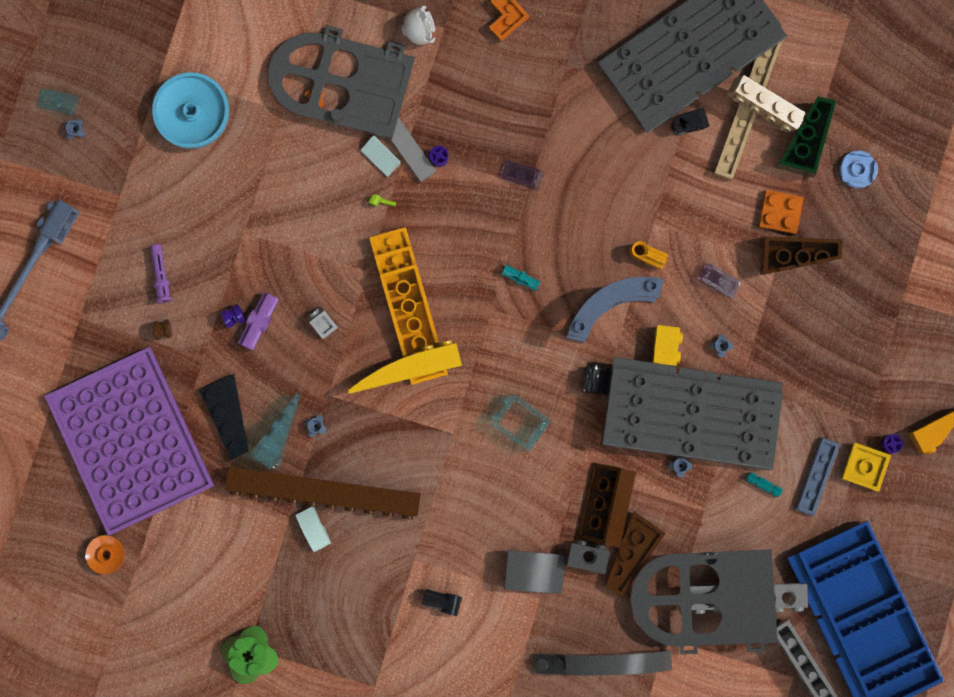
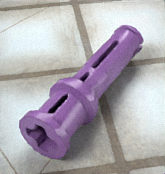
(160, 284)

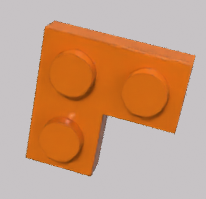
(512, 17)

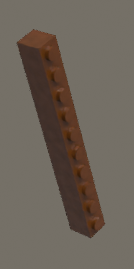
(322, 491)

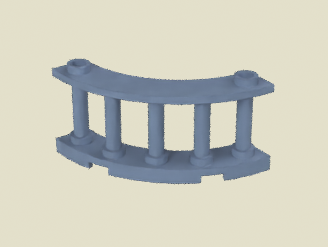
(619, 292)

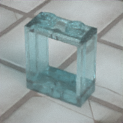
(536, 434)

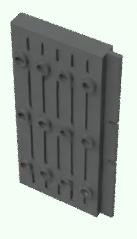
(688, 54)
(692, 413)

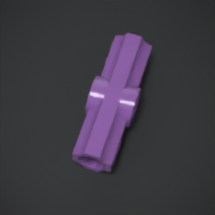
(258, 321)

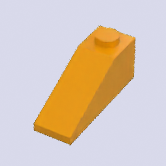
(932, 434)

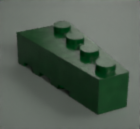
(807, 146)

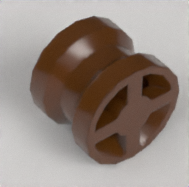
(162, 329)

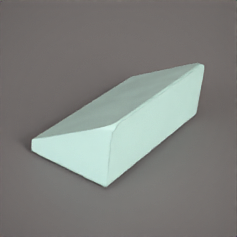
(380, 156)

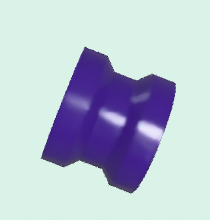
(437, 153)
(896, 443)

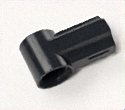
(447, 602)

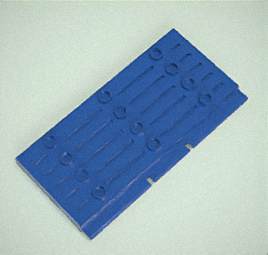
(865, 615)

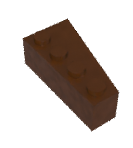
(790, 252)

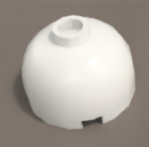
(418, 26)

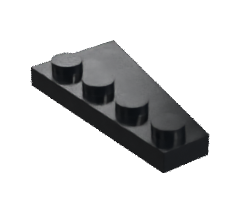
(225, 409)

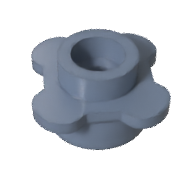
(79, 129)
(726, 345)
(311, 422)
(685, 466)

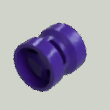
(233, 316)

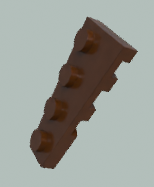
(635, 549)

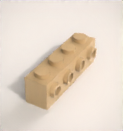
(766, 103)

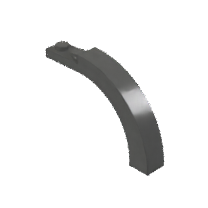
(604, 664)

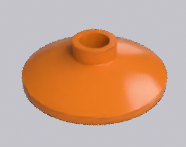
(95, 556)

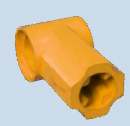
(650, 255)

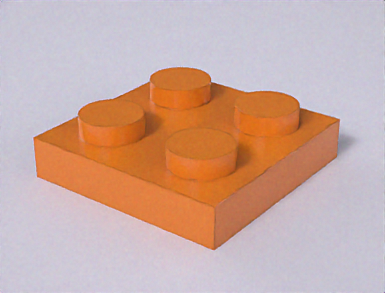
(781, 212)

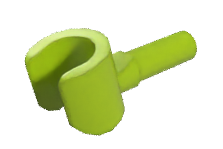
(375, 199)

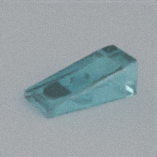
(58, 101)

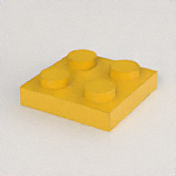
(866, 467)

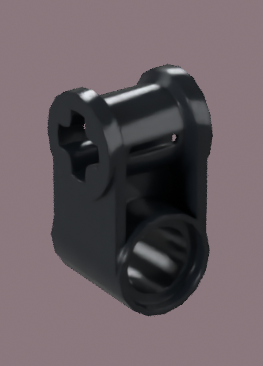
(693, 121)

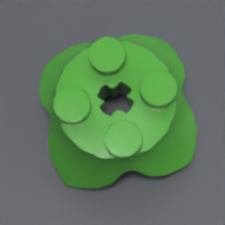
(264, 657)

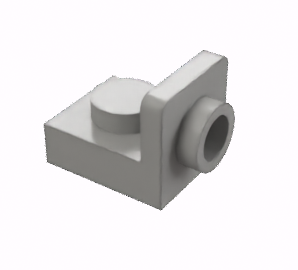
(321, 322)

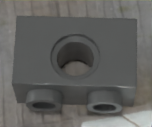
(599, 561)

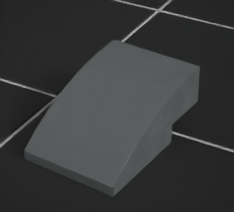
(534, 571)

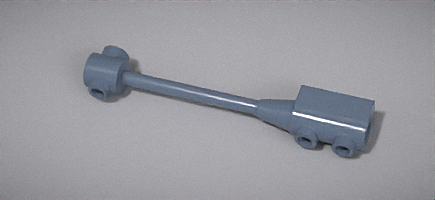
(52, 228)

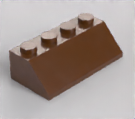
(606, 504)

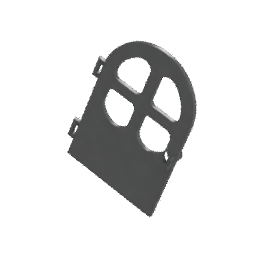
(374, 90)
(742, 596)

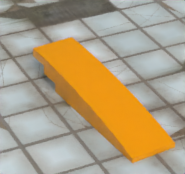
(405, 295)

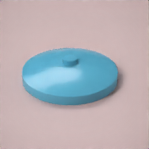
(190, 110)

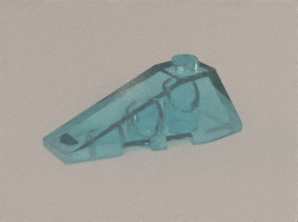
(273, 445)

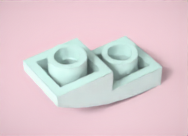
(313, 529)

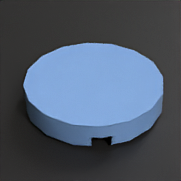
(858, 169)

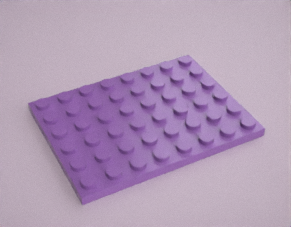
(129, 441)

